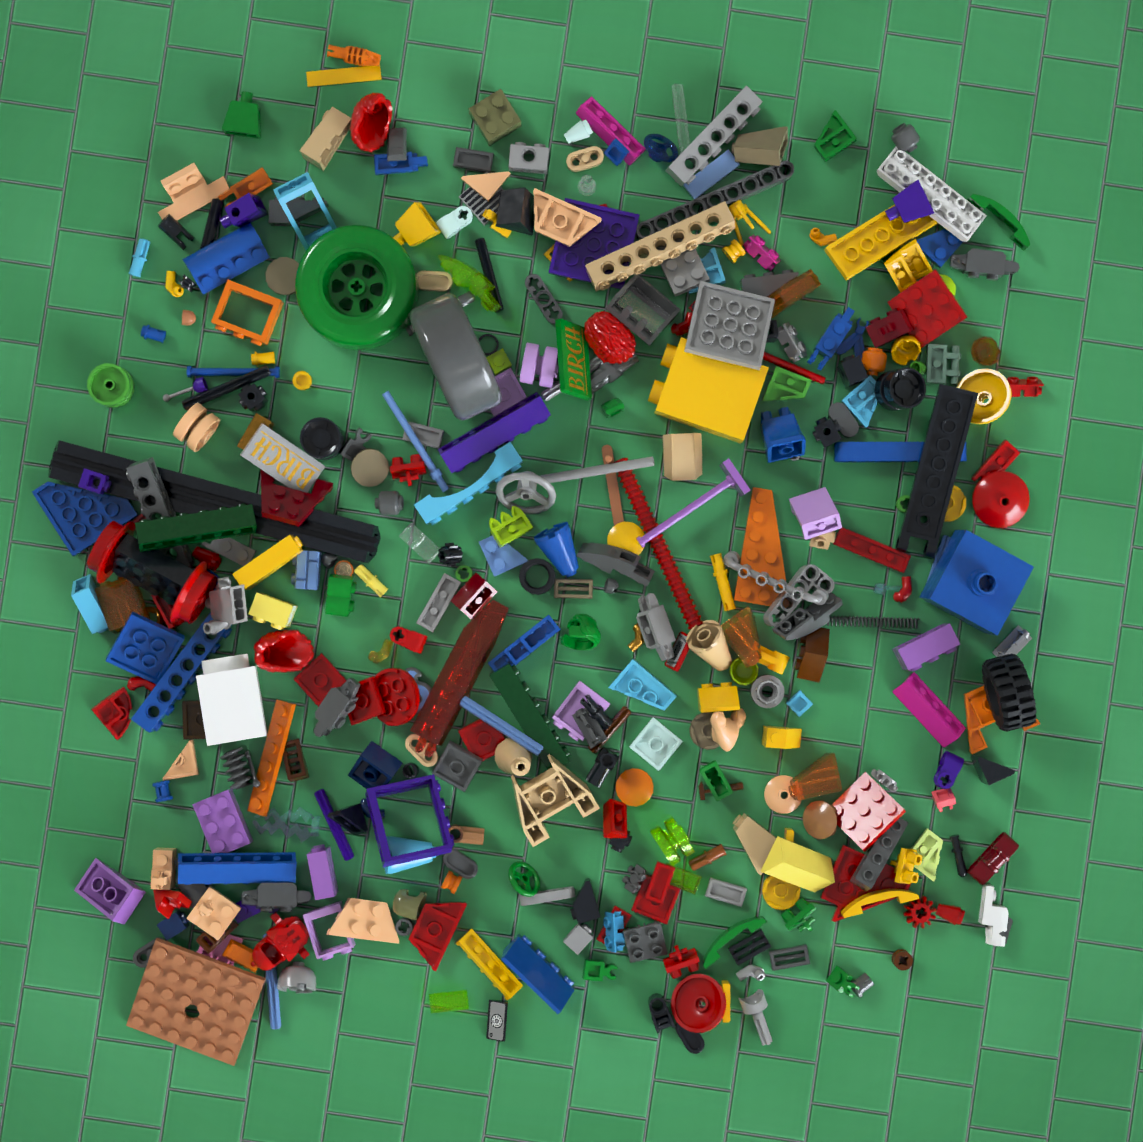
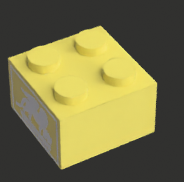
(273, 610)

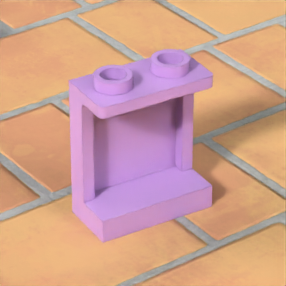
(815, 513)
(563, 716)

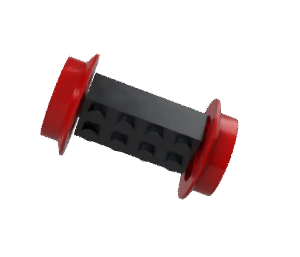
(152, 570)

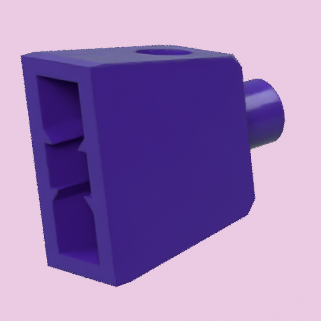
(910, 204)
(244, 210)

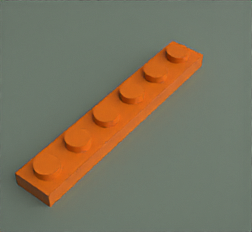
(271, 757)

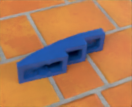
(526, 643)

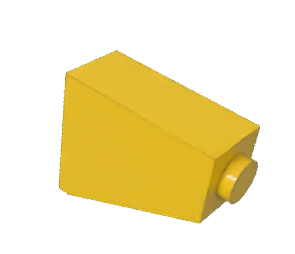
(781, 737)

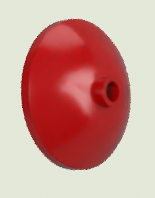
(989, 495)
(687, 1003)

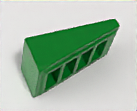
(612, 407)

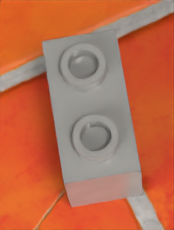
(537, 165)

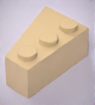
(326, 138)

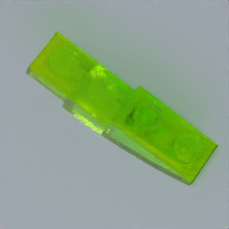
(466, 275)

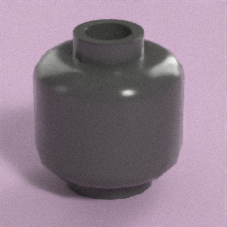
(905, 137)
(389, 503)

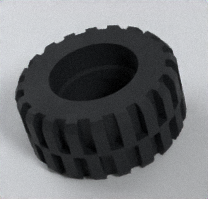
(1009, 692)

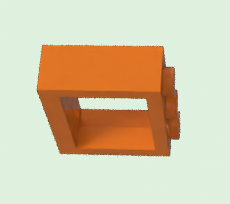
(239, 332)

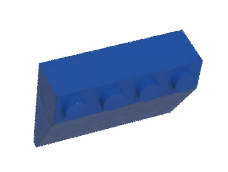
(538, 972)

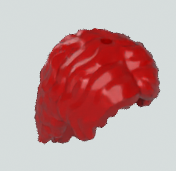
(371, 122)
(609, 338)
(283, 651)

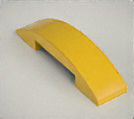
(854, 908)

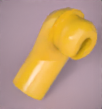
(171, 286)

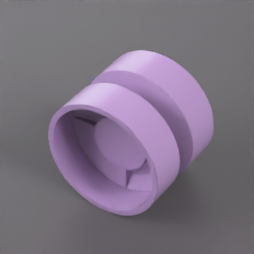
(544, 366)

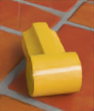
(773, 660)

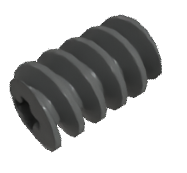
(236, 769)

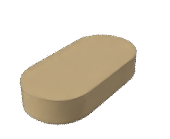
(434, 281)

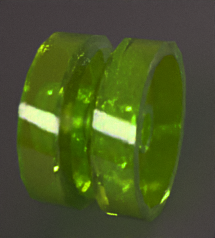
(672, 841)

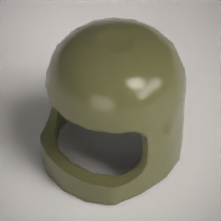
(408, 906)

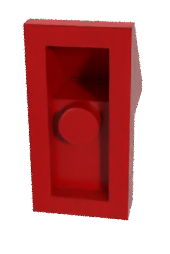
(168, 900)

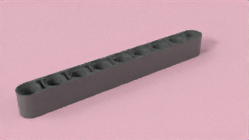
(721, 194)

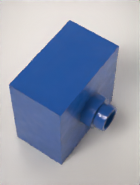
(976, 582)

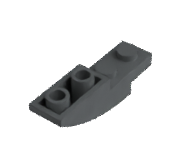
(610, 557)
(807, 620)

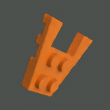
(978, 716)

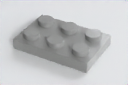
(684, 271)

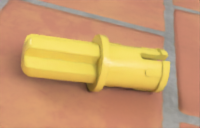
(371, 580)

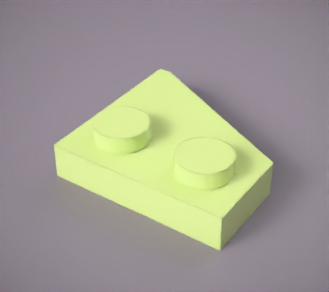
(929, 847)

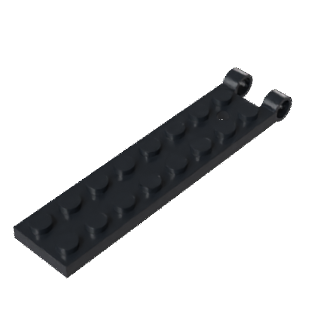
(937, 467)

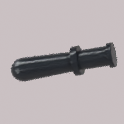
(957, 850)

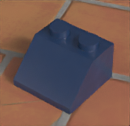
(374, 767)

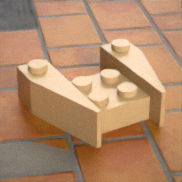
(547, 796)

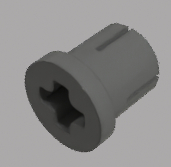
(864, 984)

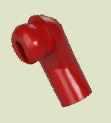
(135, 682)

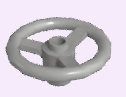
(526, 490)

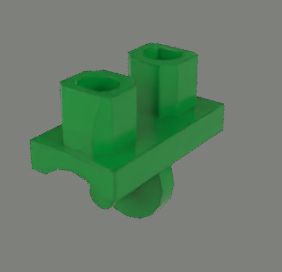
(806, 910)

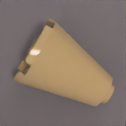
(710, 644)
(513, 758)

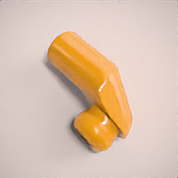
(820, 239)

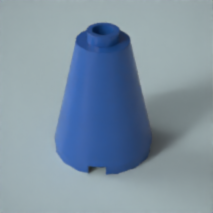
(559, 548)

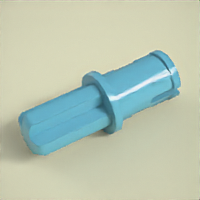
(139, 258)

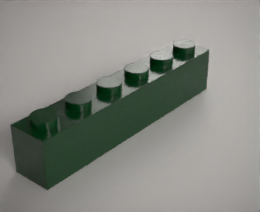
(195, 527)
(527, 713)

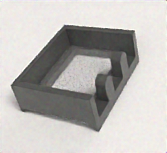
(642, 309)

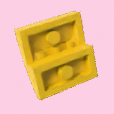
(908, 265)

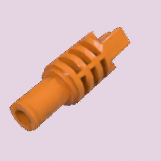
(355, 55)

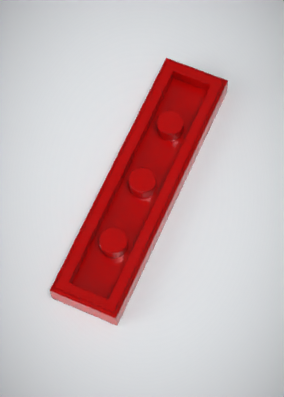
(872, 550)

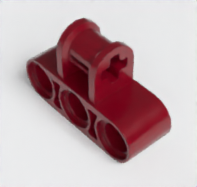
(993, 858)

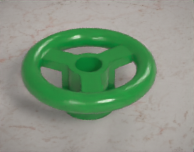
(521, 881)

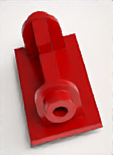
(1029, 385)

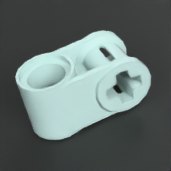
(451, 224)

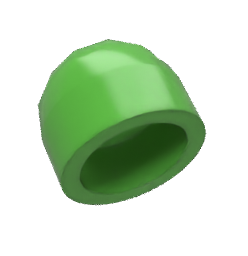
(919, 366)

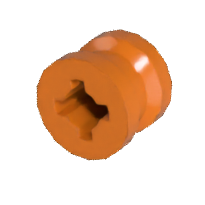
(451, 882)

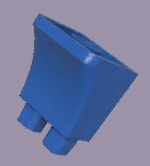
(781, 436)

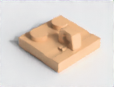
(214, 913)

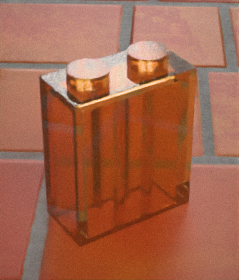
(118, 601)

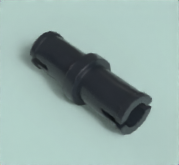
(596, 711)

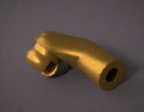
(638, 641)

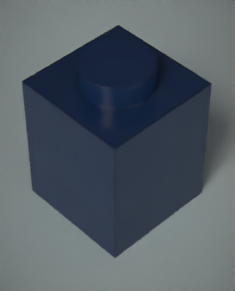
(173, 925)

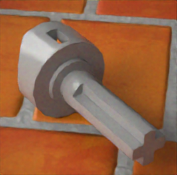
(755, 1005)

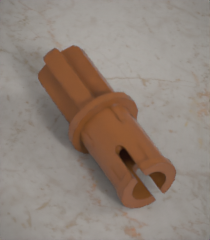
(707, 857)

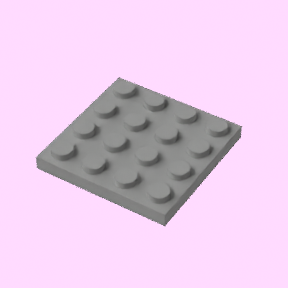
(729, 325)

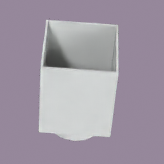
(230, 700)

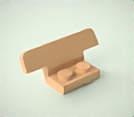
(190, 191)

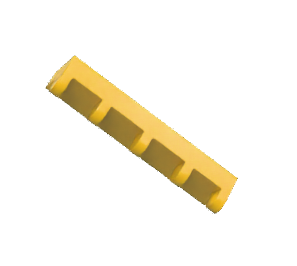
(489, 964)

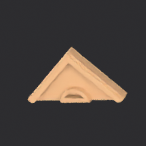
(486, 184)
(185, 763)

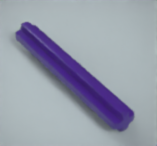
(335, 828)

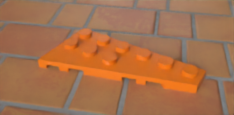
(761, 551)

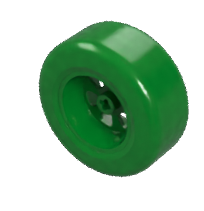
(324, 264)

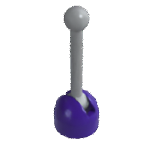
(199, 386)

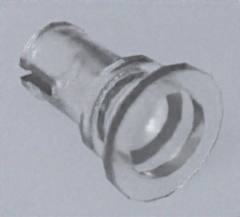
(586, 185)

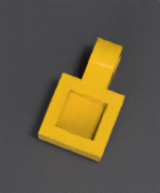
(492, 216)

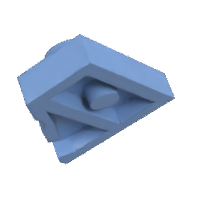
(501, 558)

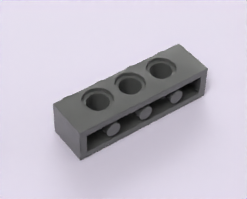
(877, 856)

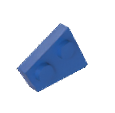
(939, 246)

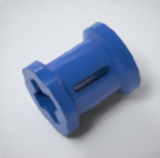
(162, 791)

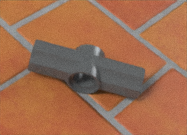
(610, 372)

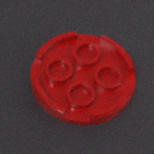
(399, 696)

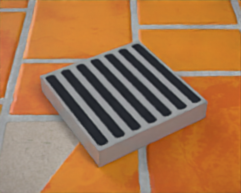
(478, 204)

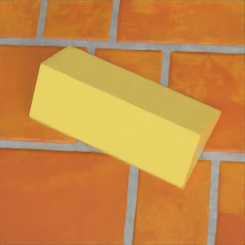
(799, 865)

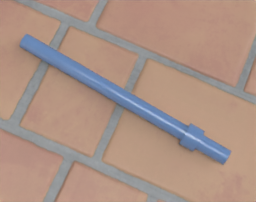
(435, 473)

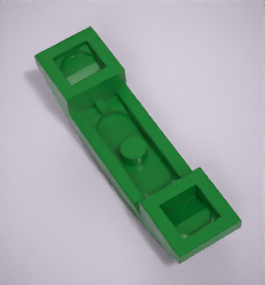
(1019, 237)
(712, 954)

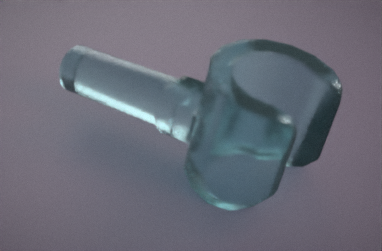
(880, 588)

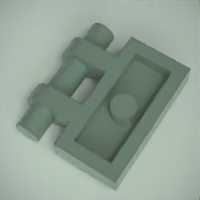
(937, 364)

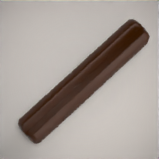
(618, 719)

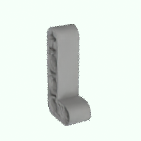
(804, 582)

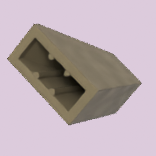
(761, 147)

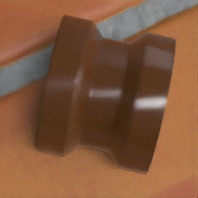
(899, 956)

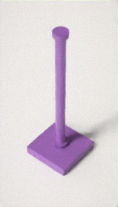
(732, 477)

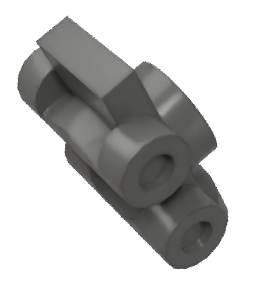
(636, 878)

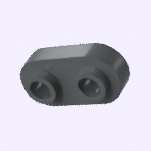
(146, 949)

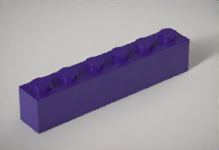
(494, 432)

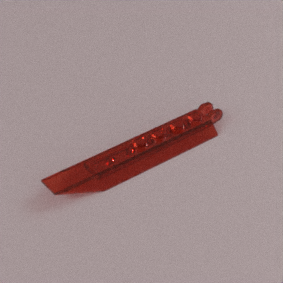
(458, 677)

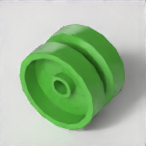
(111, 374)

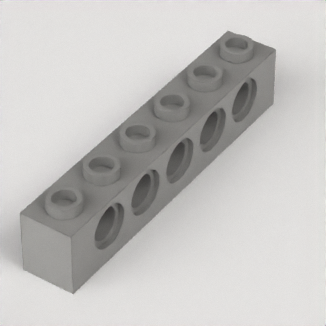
(746, 99)

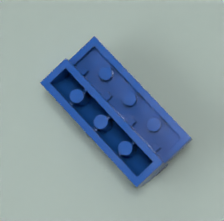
(226, 258)

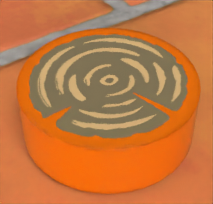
(344, 568)

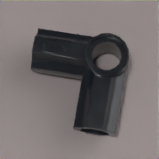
(603, 764)

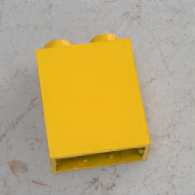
(707, 393)

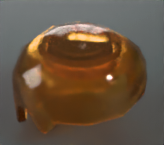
(985, 351)

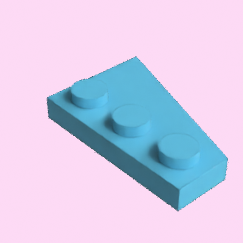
(641, 684)

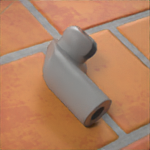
(752, 971)

